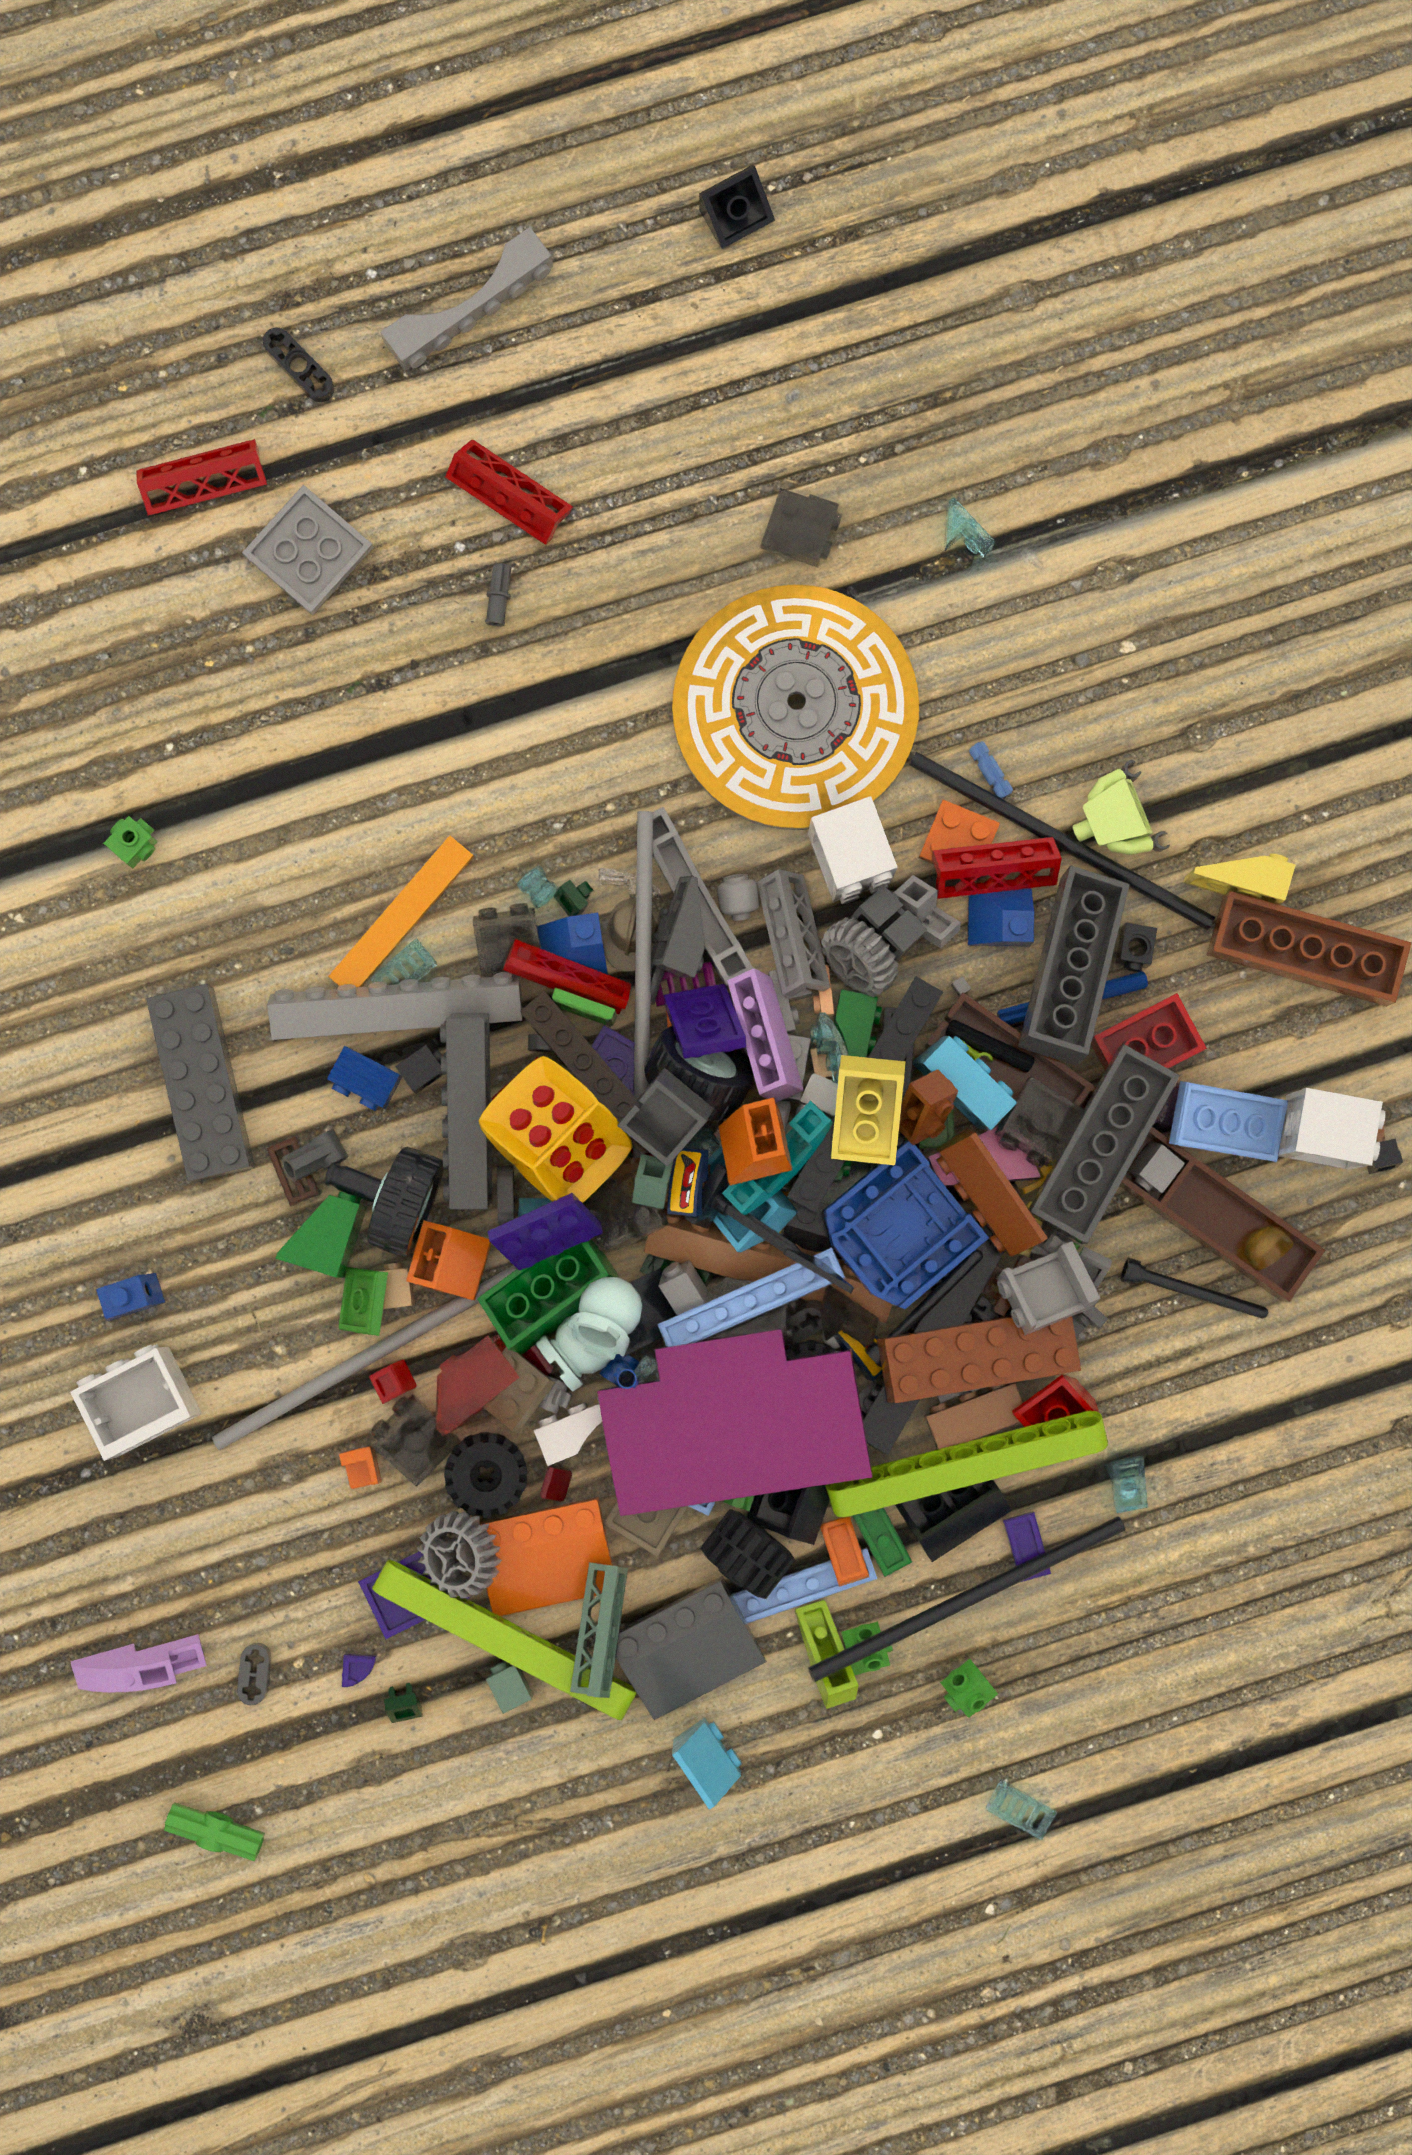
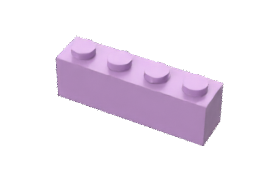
(765, 1035)

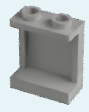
(1048, 1289)

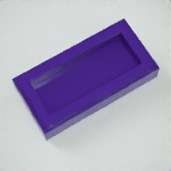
(1024, 1539)

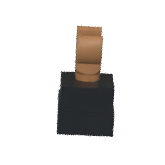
(1389, 1155)

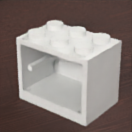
(852, 850)
(1331, 1129)
(135, 1401)

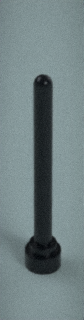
(1135, 1272)
(930, 1301)

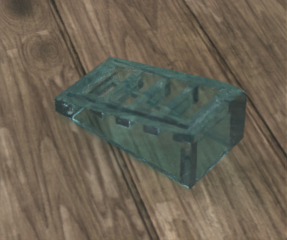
(420, 971)
(998, 1798)

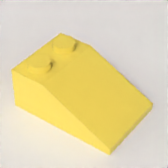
(1256, 877)
(868, 1110)

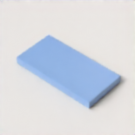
(1228, 1121)

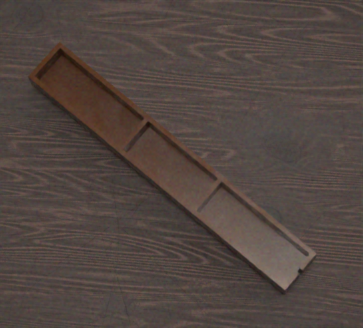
(1197, 1197)

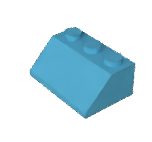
(979, 1095)
(774, 1212)

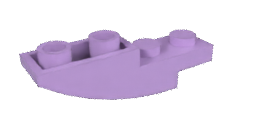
(140, 1670)

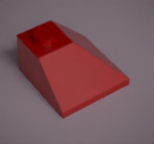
(1056, 1400)

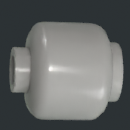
(738, 896)

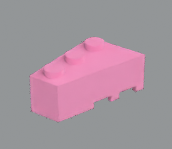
(1010, 1162)

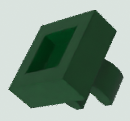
(573, 898)
(404, 1706)

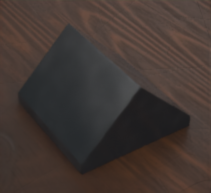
(735, 207)

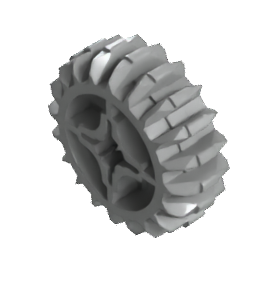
(859, 957)
(448, 1556)

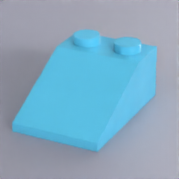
(706, 1761)

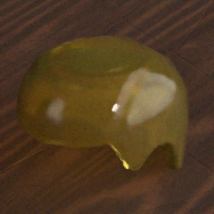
(1267, 1246)

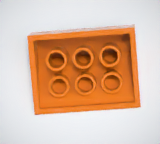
(547, 1555)

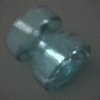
(537, 886)

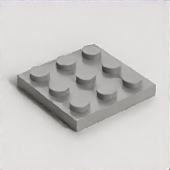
(307, 550)

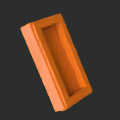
(844, 1551)

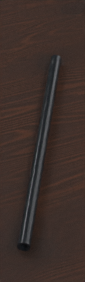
(1062, 840)
(966, 1599)

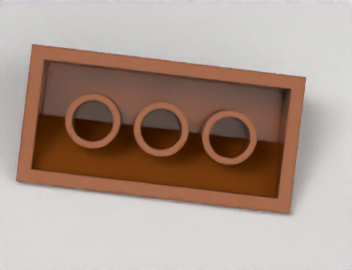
(990, 1193)

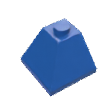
(1001, 919)
(576, 939)

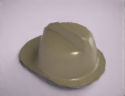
(621, 935)

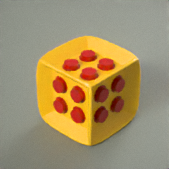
(555, 1131)

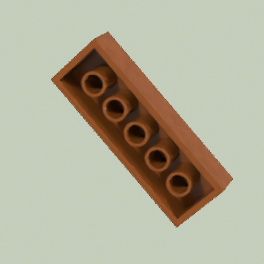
(1309, 948)
(974, 1357)

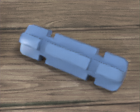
(990, 770)

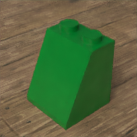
(327, 1236)

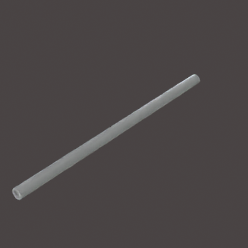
(643, 951)
(352, 1365)

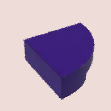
(356, 1668)

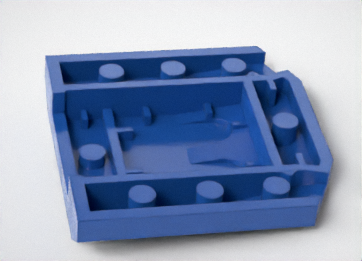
(901, 1228)

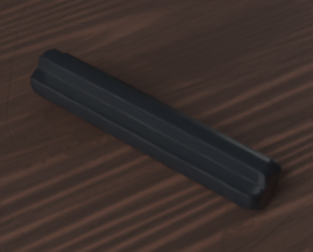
(991, 1045)

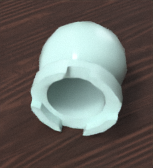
(606, 1317)
(570, 1357)

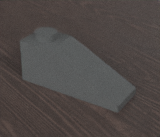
(682, 938)

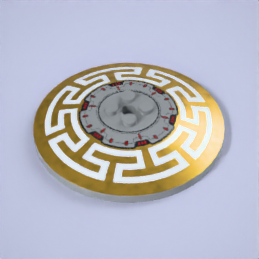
(782, 761)

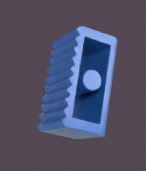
(364, 1078)

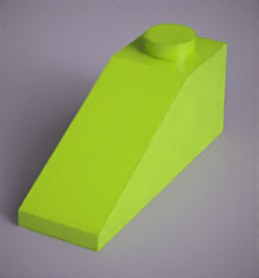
(823, 1642)

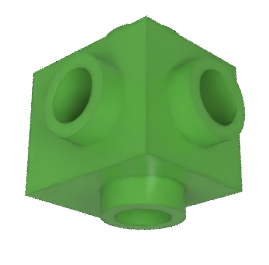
(127, 850)
(872, 1662)
(968, 1689)

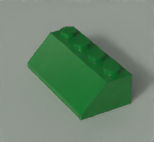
(544, 1295)

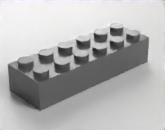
(1074, 966)
(200, 1083)
(466, 1098)
(1103, 1144)

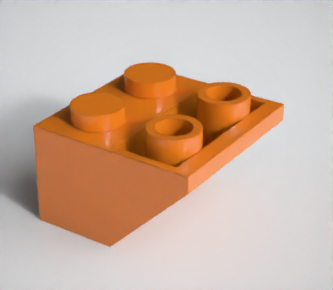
(754, 1142)
(449, 1260)

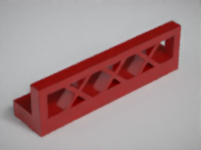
(198, 466)
(504, 493)
(998, 862)
(566, 975)

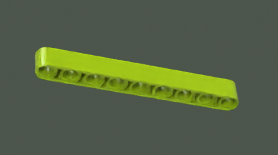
(971, 1463)
(495, 1635)

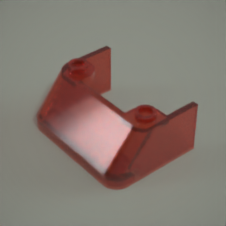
(470, 1383)

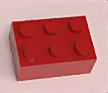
(1158, 1032)

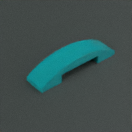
(804, 1138)

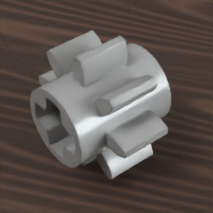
(556, 1397)

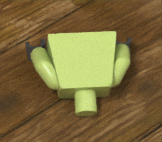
(1117, 816)

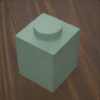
(651, 1182)
(508, 1686)

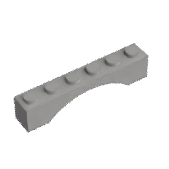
(417, 336)
(674, 863)

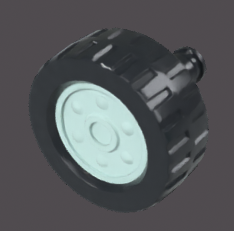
(717, 1078)
(398, 1199)

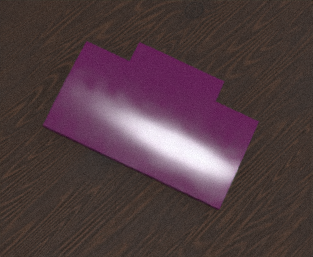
(733, 1424)

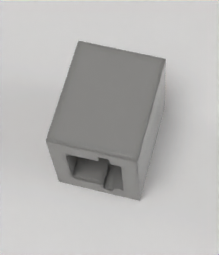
(961, 986)

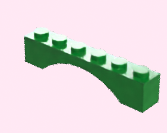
(854, 1022)

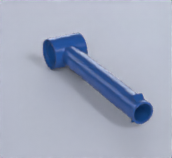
(621, 1371)

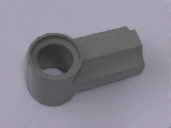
(314, 1156)

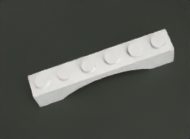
(566, 1436)

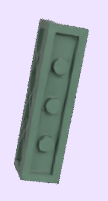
(606, 1630)

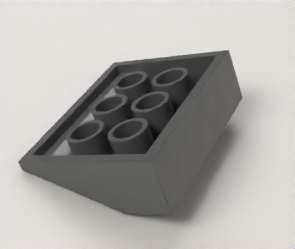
(687, 1648)

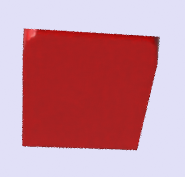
(393, 1381)

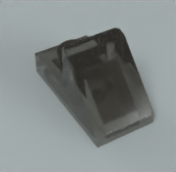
(844, 1314)

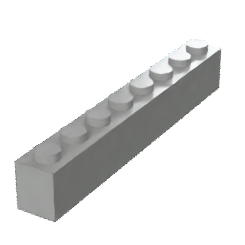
(392, 1006)

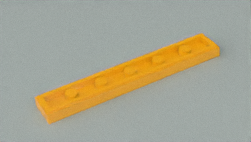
(402, 914)

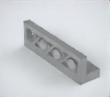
(787, 933)

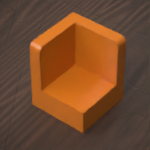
(361, 1467)

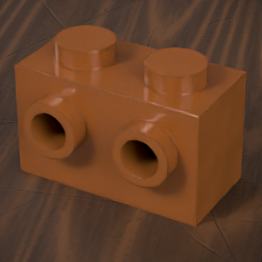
(926, 1107)

